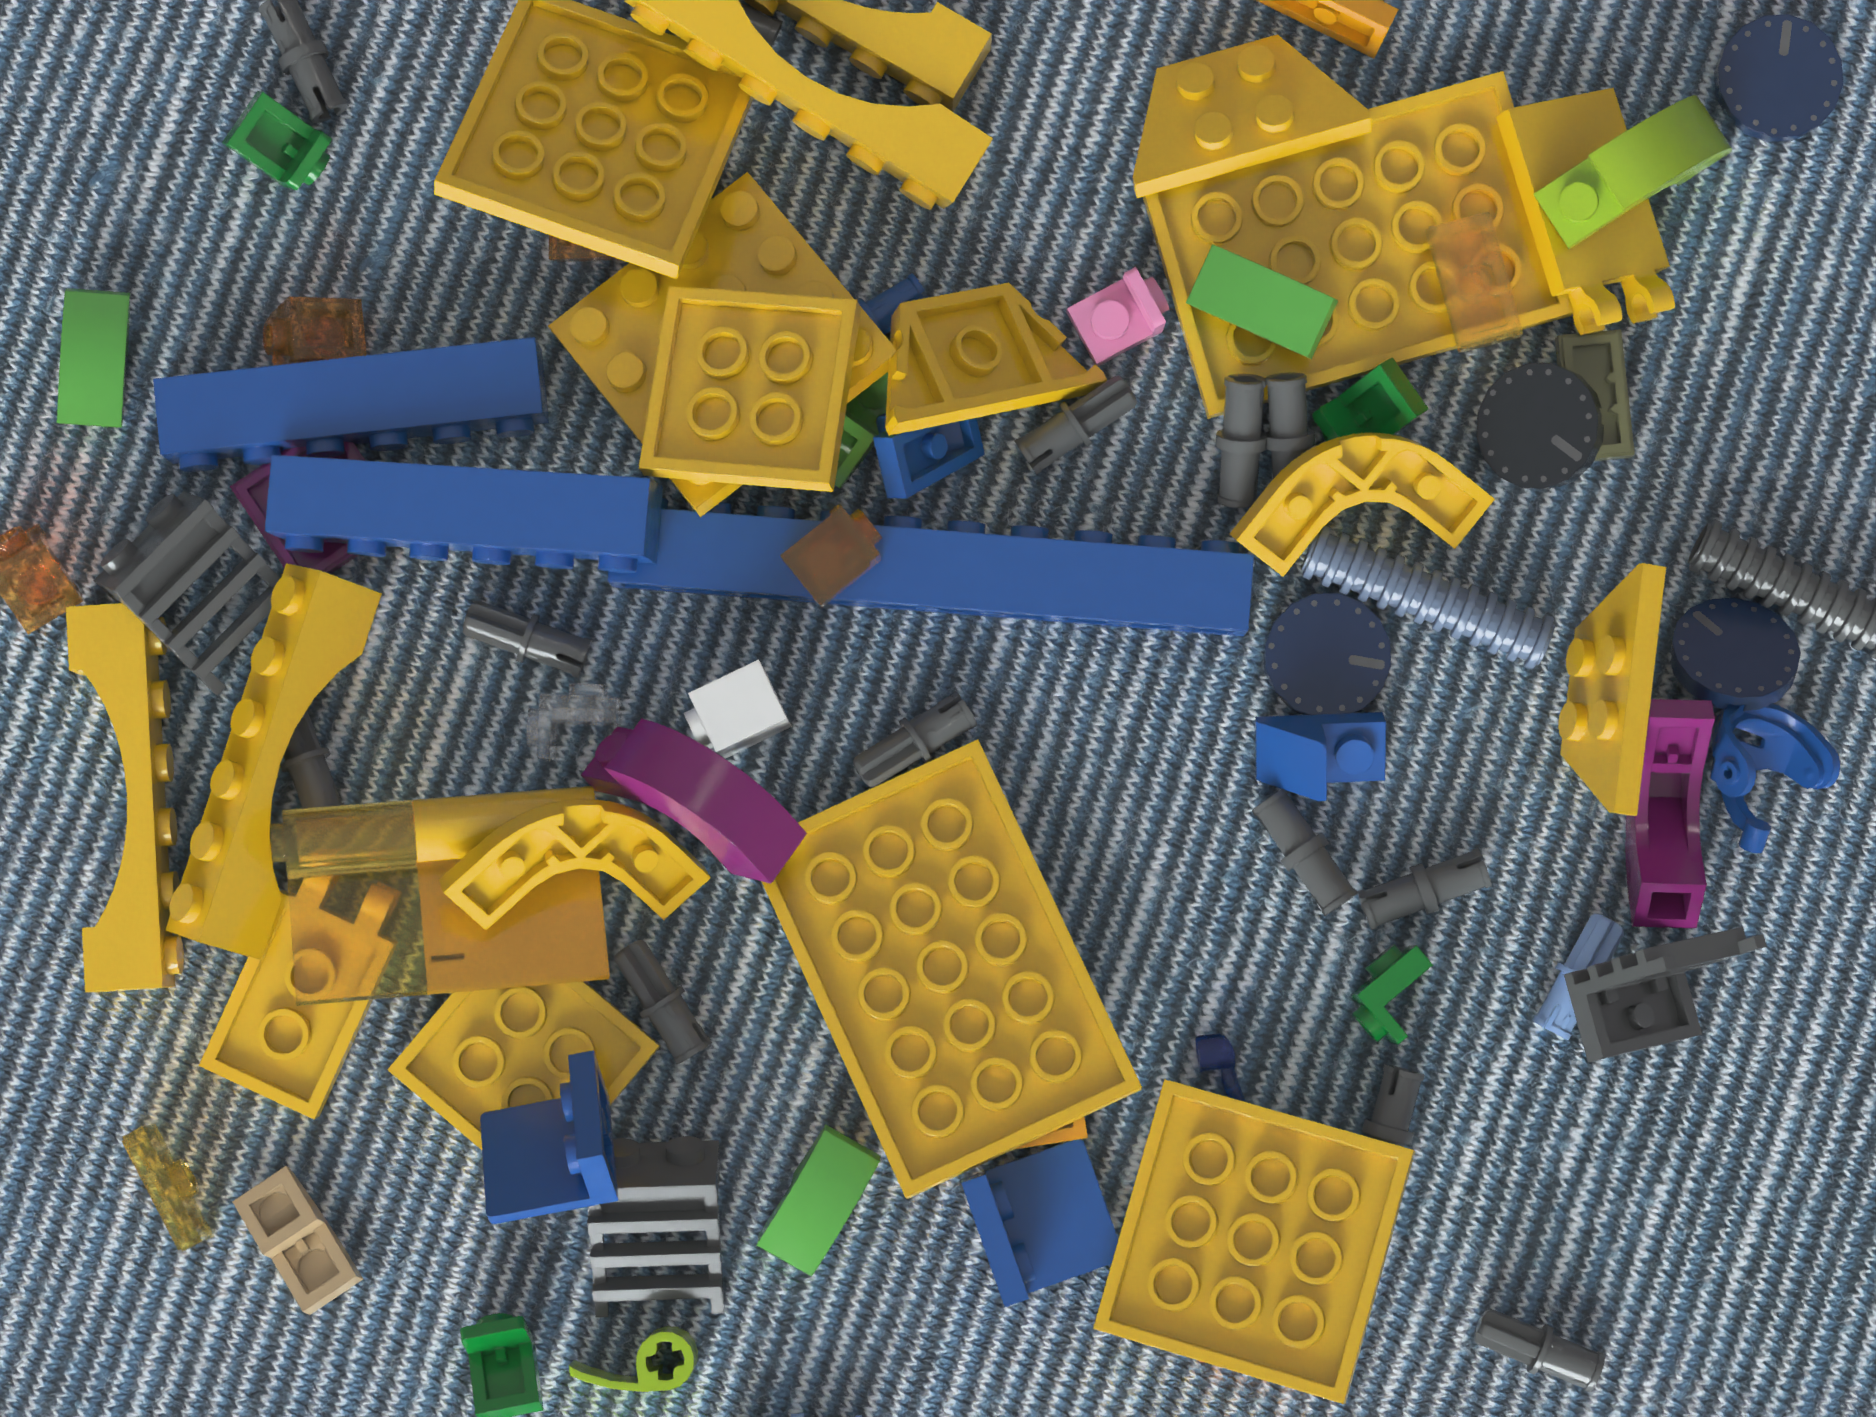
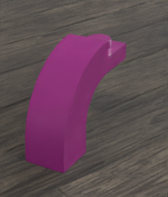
(701, 793)
(1664, 838)

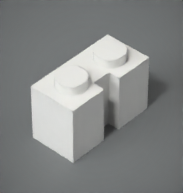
(736, 711)

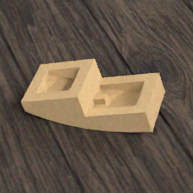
(297, 1240)

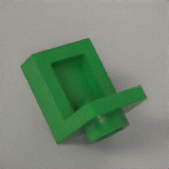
(279, 143)
(1375, 404)
(1390, 975)
(502, 1366)

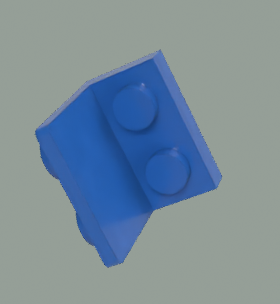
(551, 1151)
(1041, 1219)

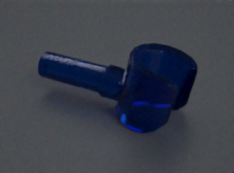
(1217, 1053)

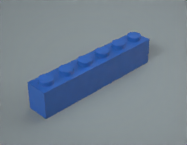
(351, 400)
(464, 510)

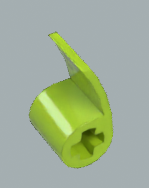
(648, 1376)

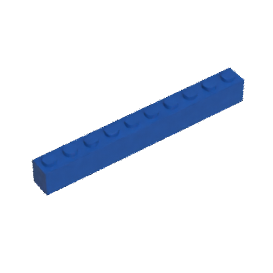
(964, 571)

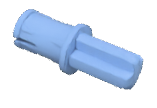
(1594, 946)

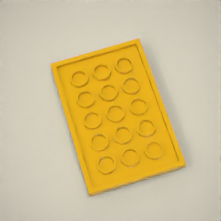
(1355, 229)
(946, 971)

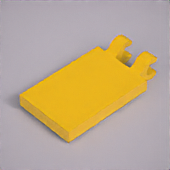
(1543, 145)
(272, 1042)

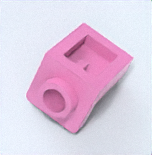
(1119, 316)

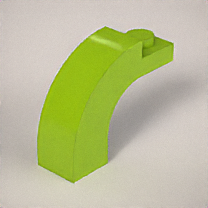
(1633, 168)

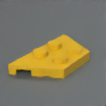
(1239, 113)
(975, 359)
(1612, 689)

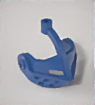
(1786, 746)

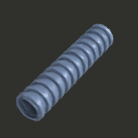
(1428, 597)

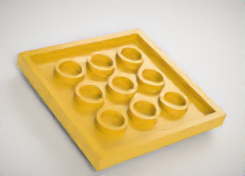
(596, 134)
(738, 247)
(1254, 1241)

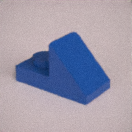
(925, 455)
(1319, 749)

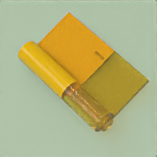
(380, 926)

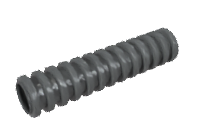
(1786, 585)

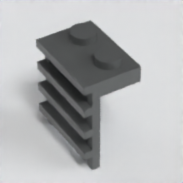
(167, 559)
(1646, 995)
(659, 1190)

